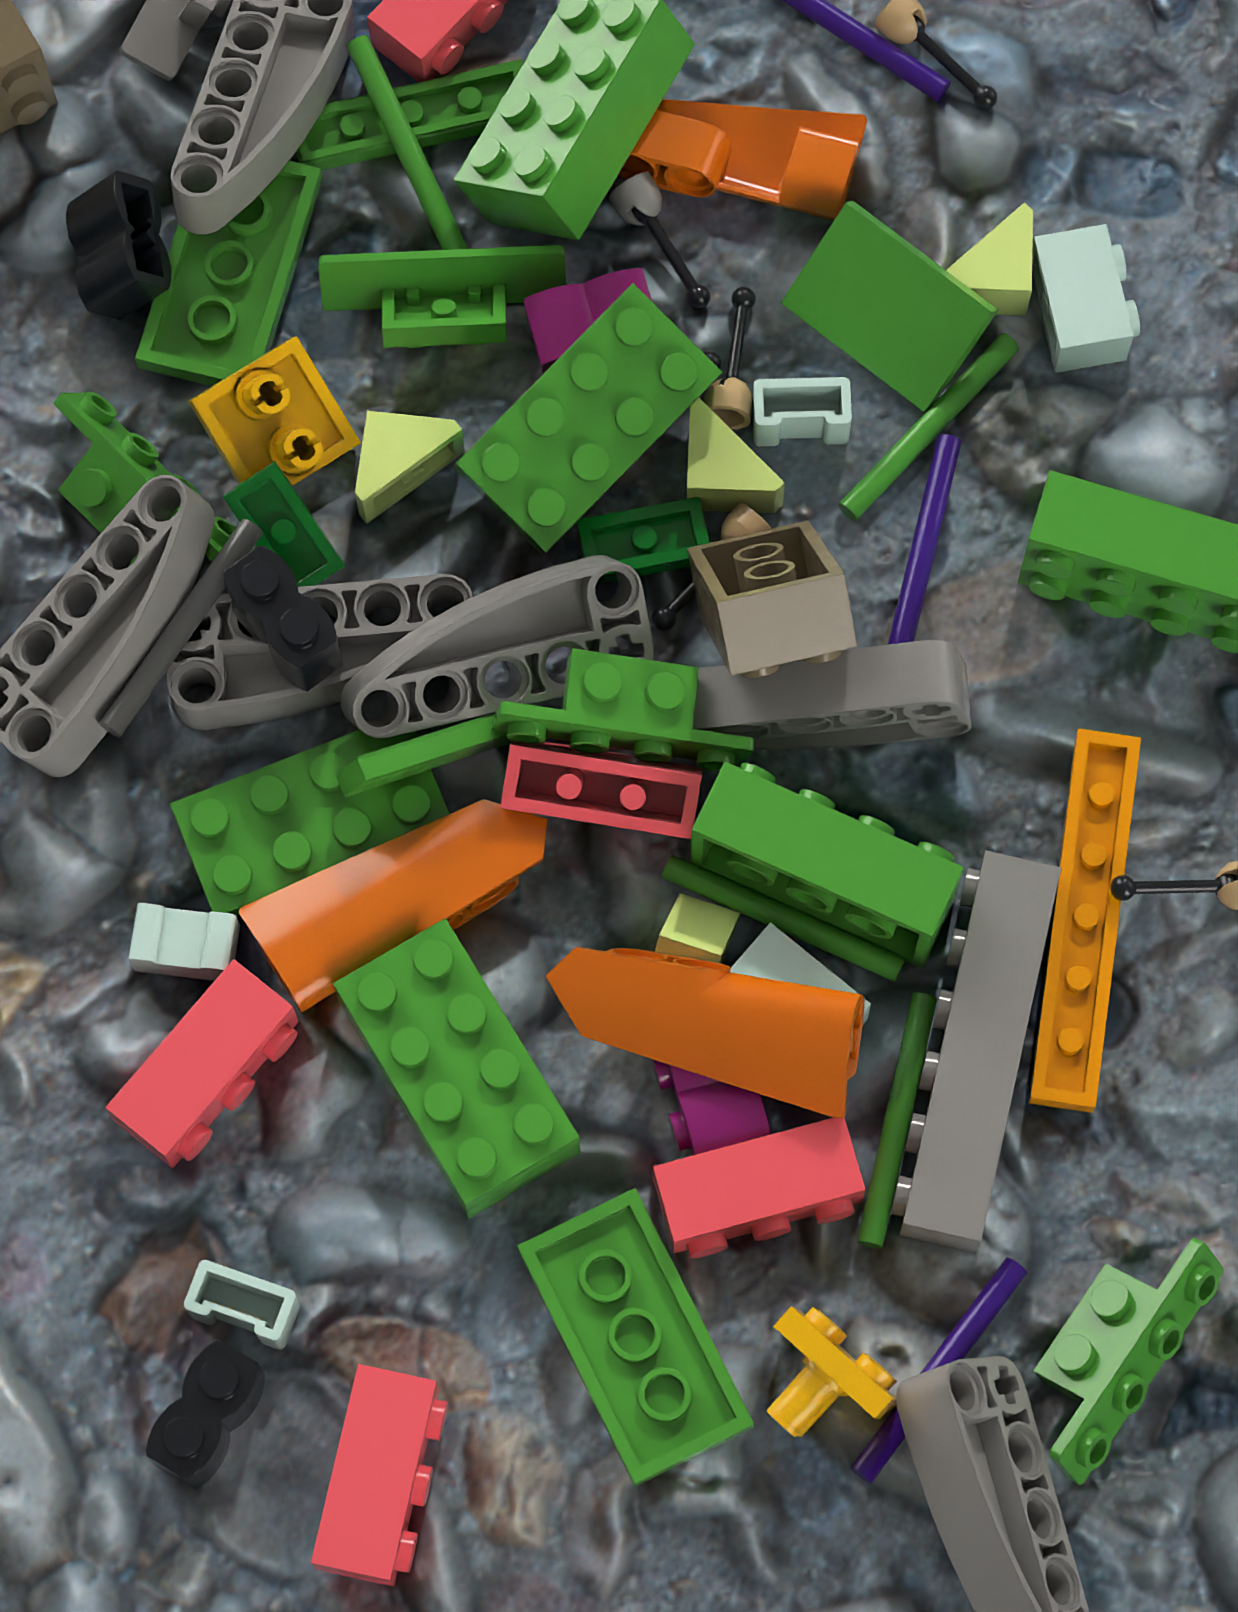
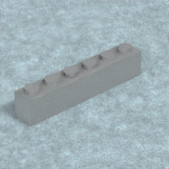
(979, 1051)

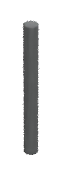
(179, 630)

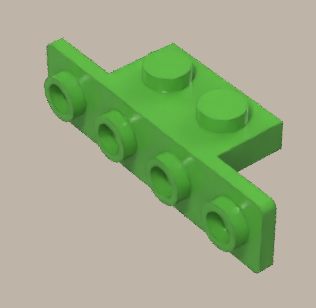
(440, 293)
(115, 466)
(626, 707)
(1116, 1348)

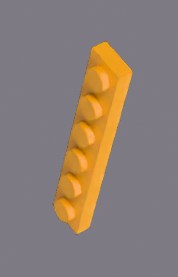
(1084, 921)

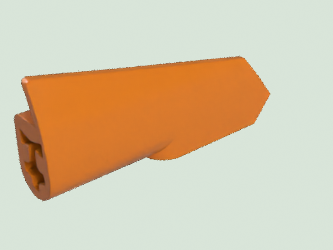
(752, 152)
(391, 893)
(720, 1024)

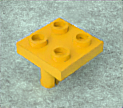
(277, 413)
(827, 1374)

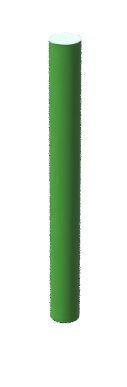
(405, 144)
(928, 427)
(783, 917)
(897, 1121)

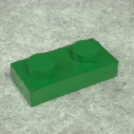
(286, 524)
(646, 537)

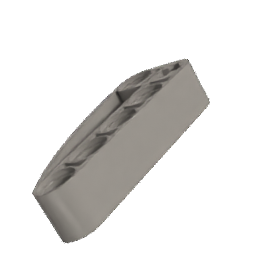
(257, 104)
(507, 623)
(102, 648)
(242, 668)
(851, 701)
(990, 1486)

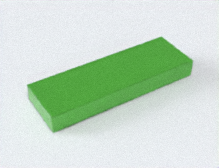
(420, 755)

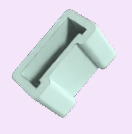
(801, 410)
(183, 942)
(243, 1302)

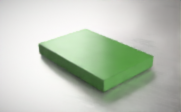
(888, 306)

